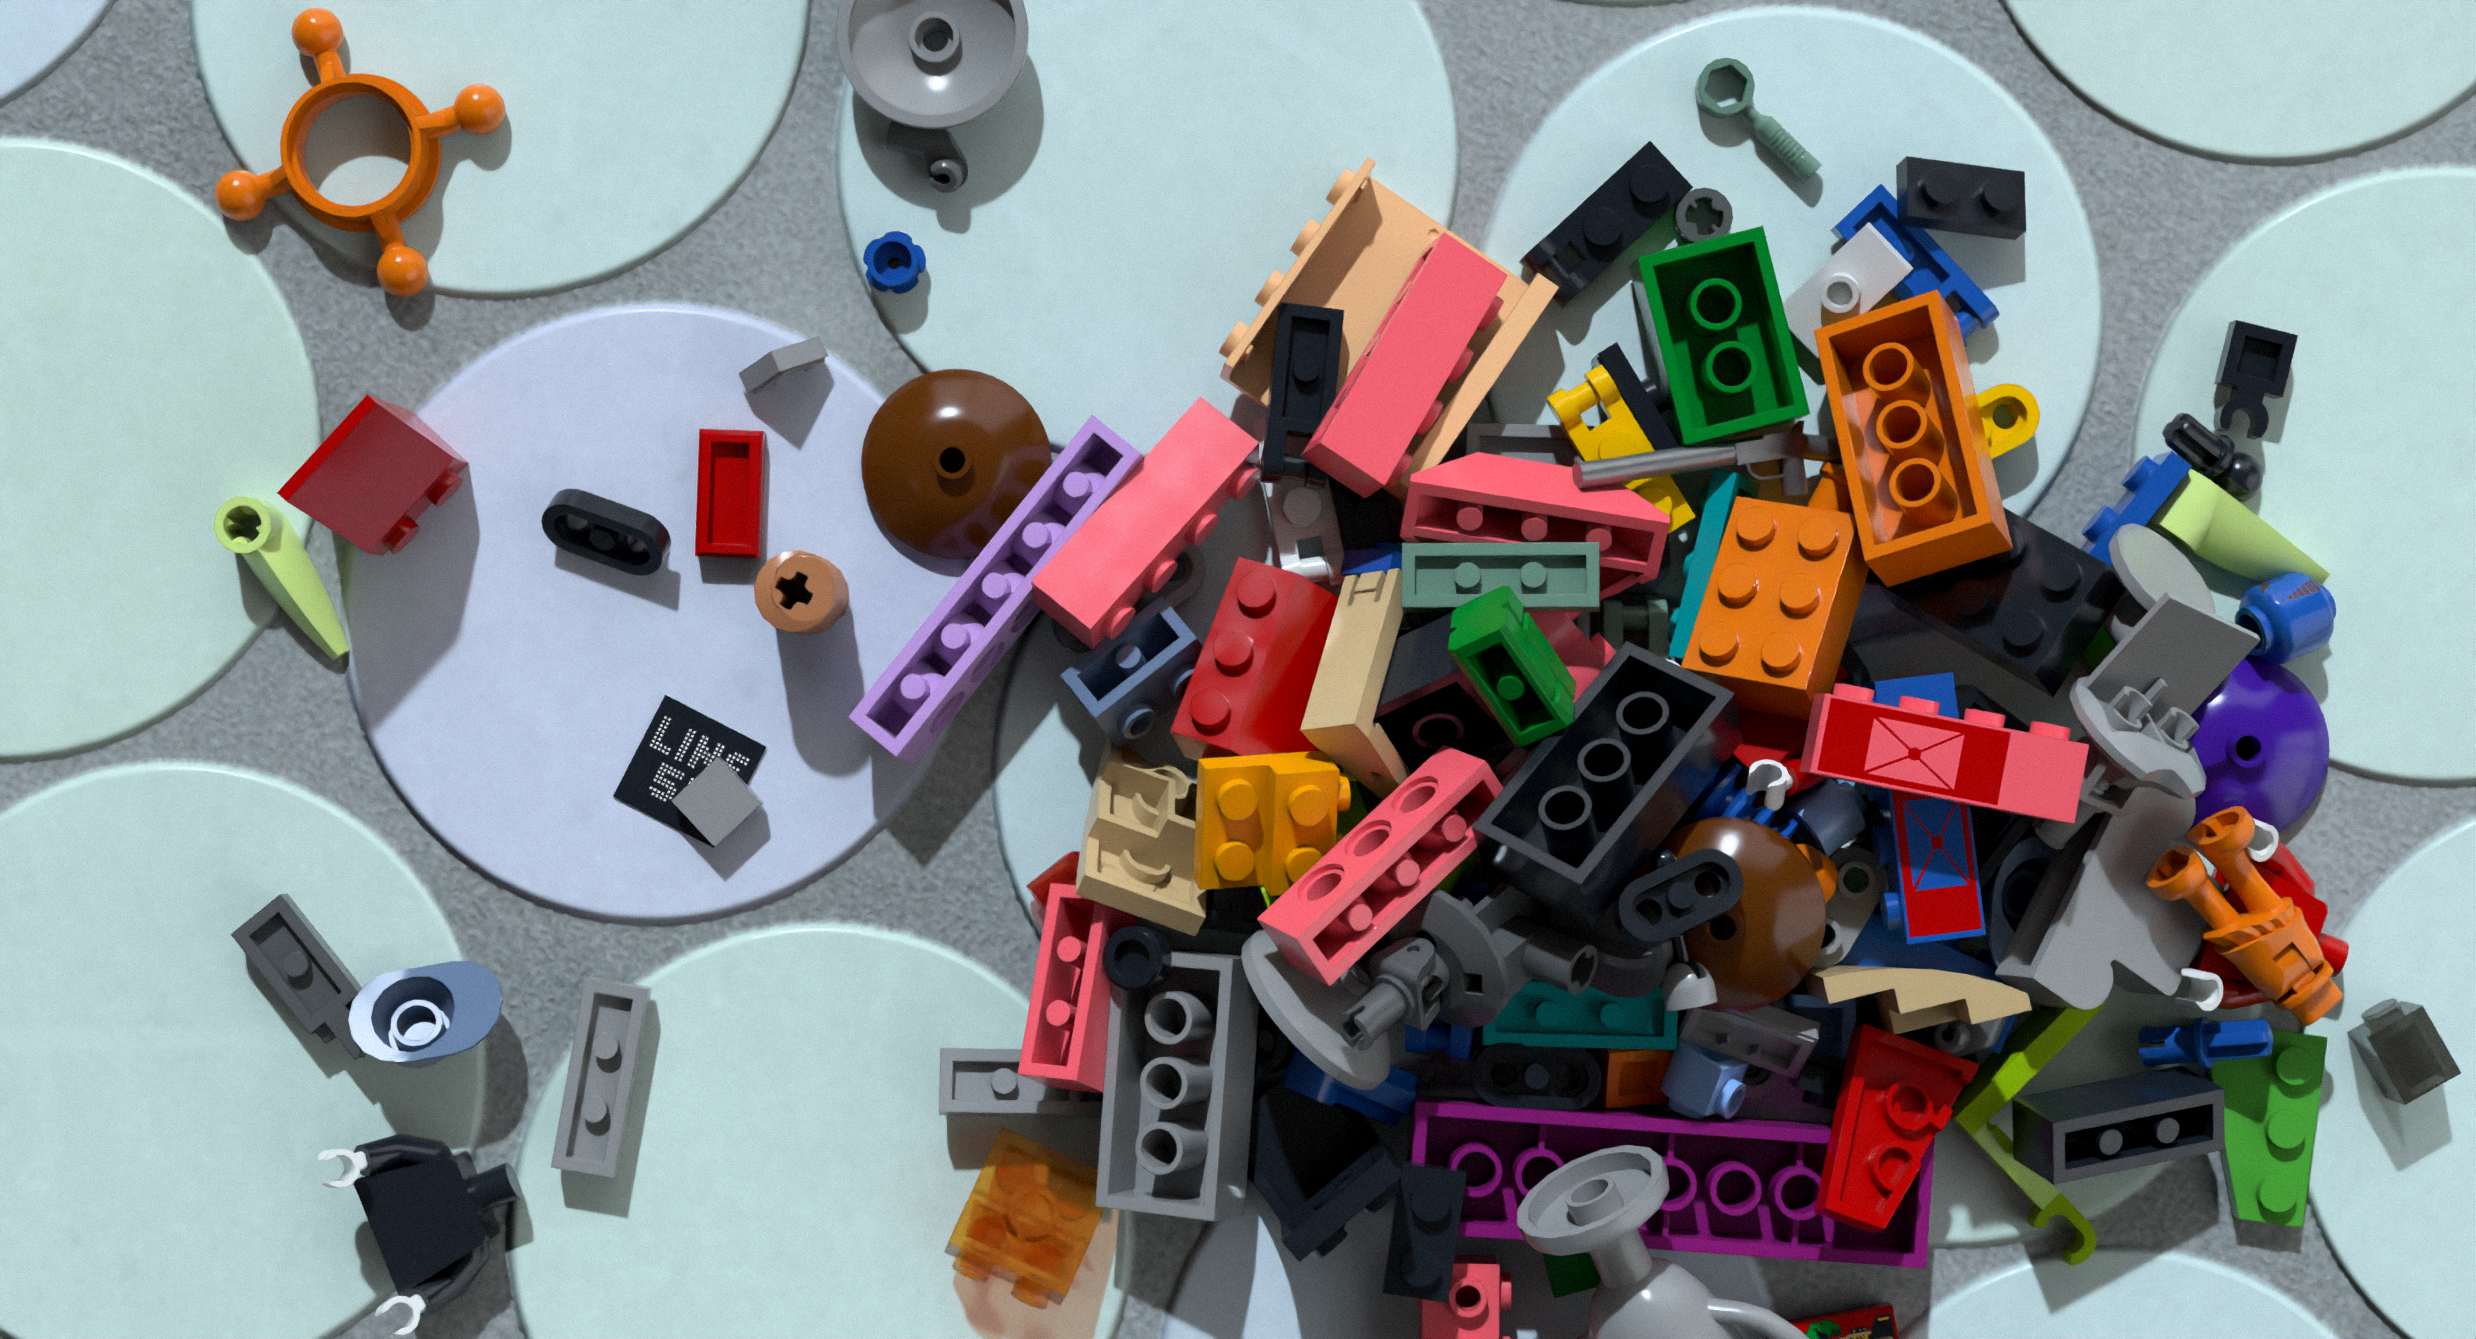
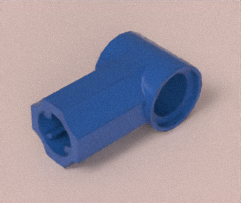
(1385, 1103)

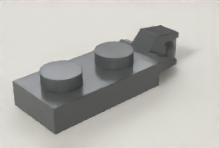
(302, 970)

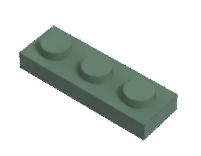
(1539, 573)

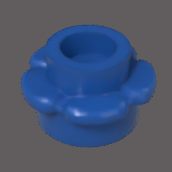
(882, 250)

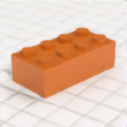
(1912, 439)

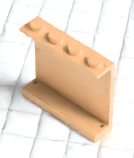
(1358, 266)

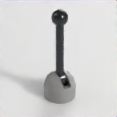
(1686, 982)

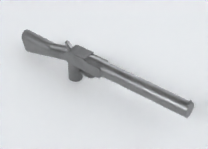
(1787, 447)

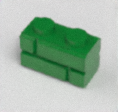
(1512, 666)

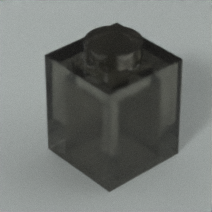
(2403, 1050)

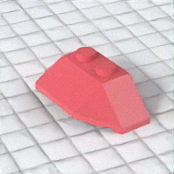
(1533, 501)

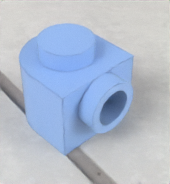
(1826, 815)
(1703, 1082)

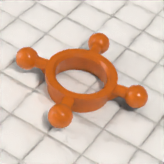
(401, 268)

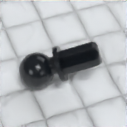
(2214, 457)

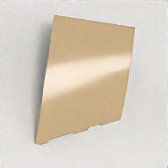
(1142, 841)
(1918, 997)

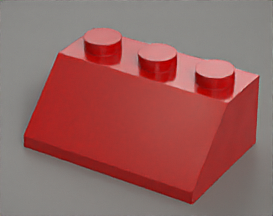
(1256, 666)

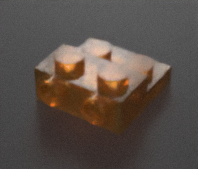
(1027, 1220)

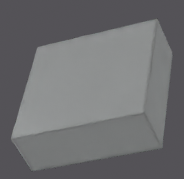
(717, 801)

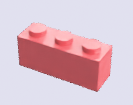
(1071, 994)

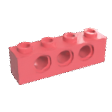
(1382, 866)

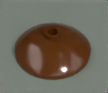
(904, 450)
(1776, 918)

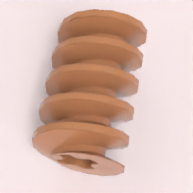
(782, 607)

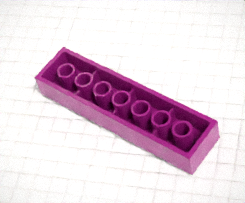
(1731, 1180)

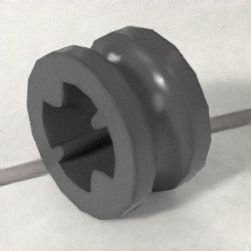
(1717, 205)

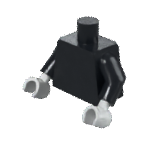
(426, 1216)

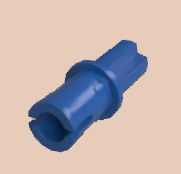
(2206, 1042)

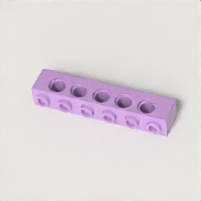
(991, 599)

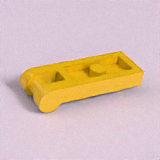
(1614, 438)

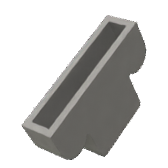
(2099, 918)

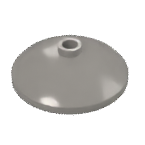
(924, 89)
(1309, 1013)

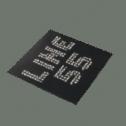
(674, 753)

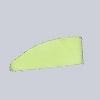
(2227, 533)
(283, 569)

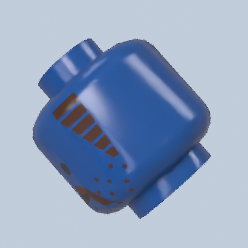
(2289, 616)

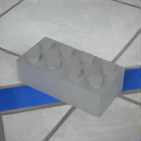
(1180, 1091)

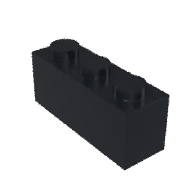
(2118, 1124)

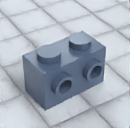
(1136, 674)

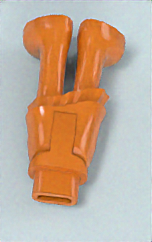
(2266, 941)

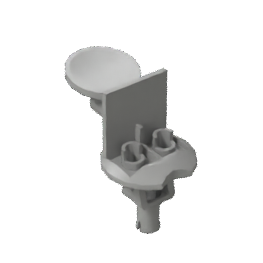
(2142, 694)

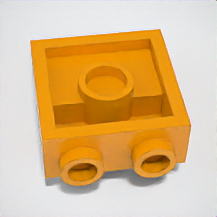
(1265, 818)

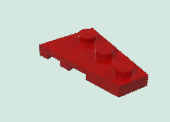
(1884, 1119)

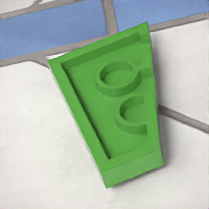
(2271, 1127)

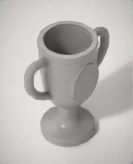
(1597, 1209)

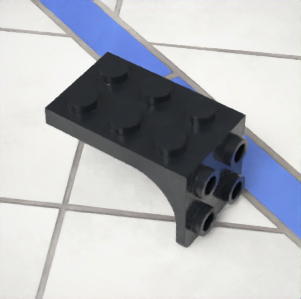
(1317, 1167)

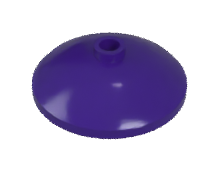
(2288, 741)

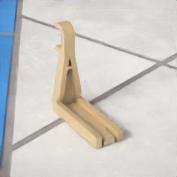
(1352, 679)

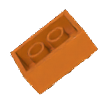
(1778, 605)

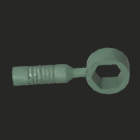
(1764, 126)

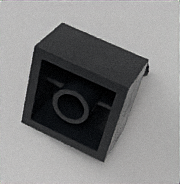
(1432, 702)

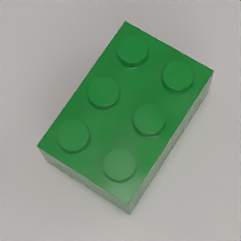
(1719, 338)

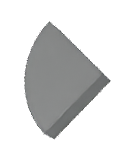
(782, 362)

